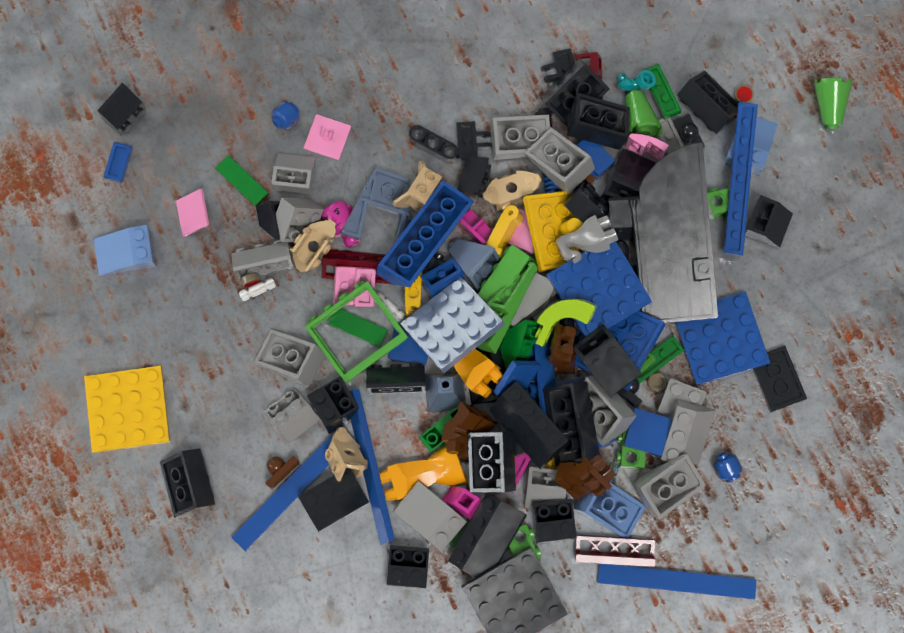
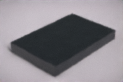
(779, 381)

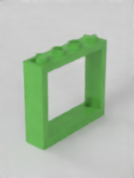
(330, 310)

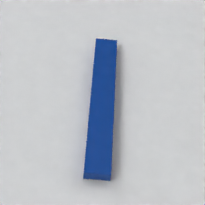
(740, 179)
(371, 474)
(283, 497)
(677, 581)

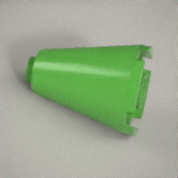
(832, 100)
(642, 117)

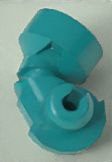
(644, 80)

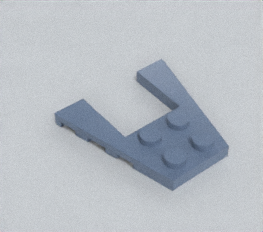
(380, 193)

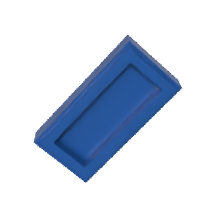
(118, 162)

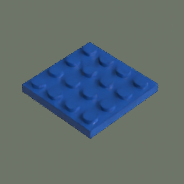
(605, 281)
(635, 335)
(725, 343)

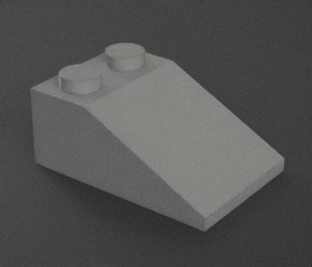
(516, 134)
(560, 160)
(535, 300)
(290, 357)
(678, 390)
(668, 485)
(429, 516)

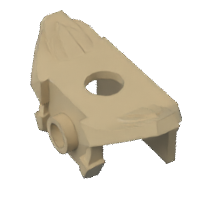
(420, 189)
(497, 194)
(323, 234)
(339, 460)

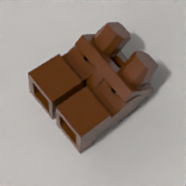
(562, 349)
(465, 421)
(585, 477)

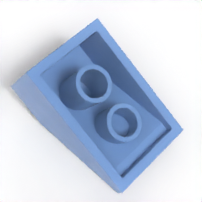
(763, 140)
(125, 250)
(612, 510)

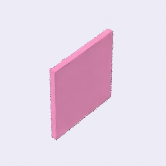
(327, 137)
(192, 212)

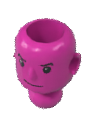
(339, 213)

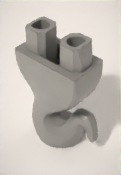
(588, 238)

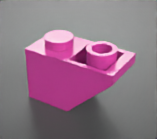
(462, 501)

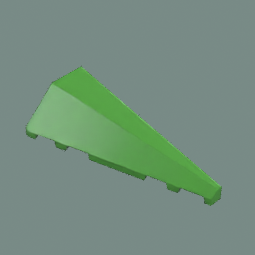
(506, 304)

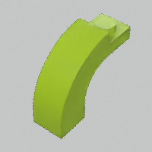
(569, 308)

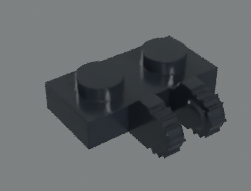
(562, 62)
(467, 140)

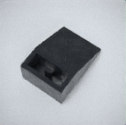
(627, 175)
(607, 360)

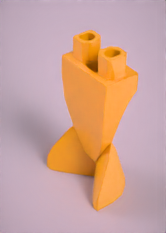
(477, 371)
(439, 469)

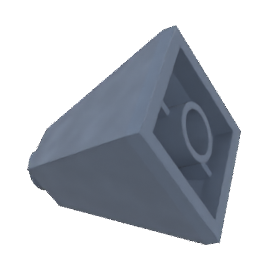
(474, 260)
(442, 398)

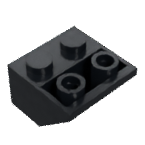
(473, 176)
(586, 202)
(768, 222)
(333, 404)
(554, 521)
(408, 567)

